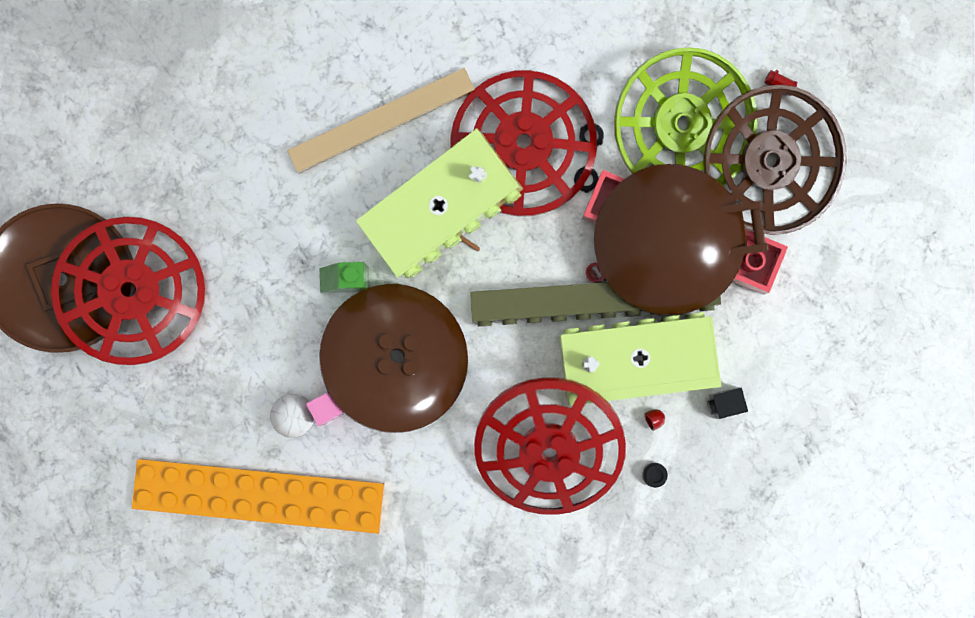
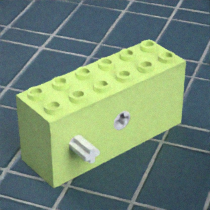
(408, 222)
(674, 354)

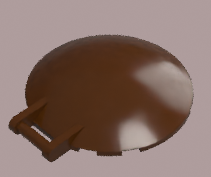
(673, 238)

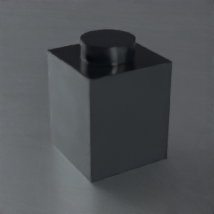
(727, 403)

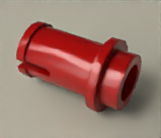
(775, 78)

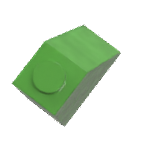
(344, 277)

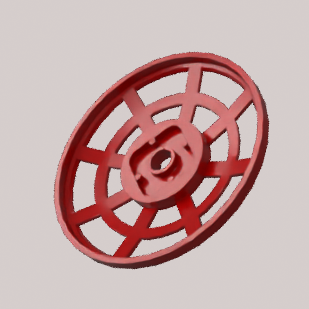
(538, 131)
(125, 307)
(550, 436)

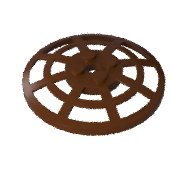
(787, 156)

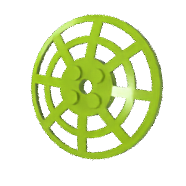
(678, 105)

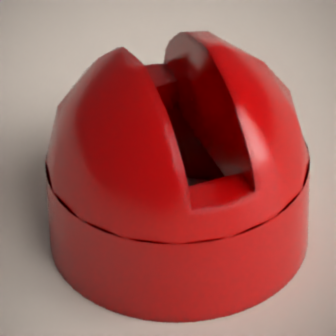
(591, 275)
(655, 419)

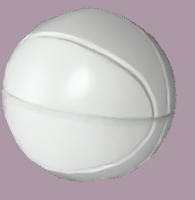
(291, 416)

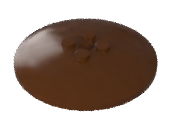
(28, 258)
(359, 365)

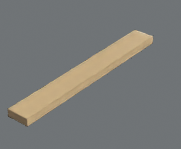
(381, 120)

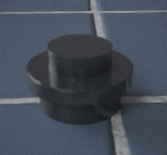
(655, 475)

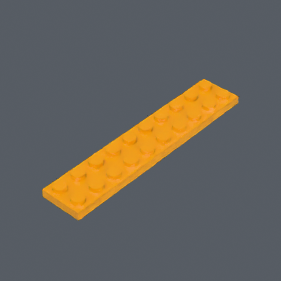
(258, 496)

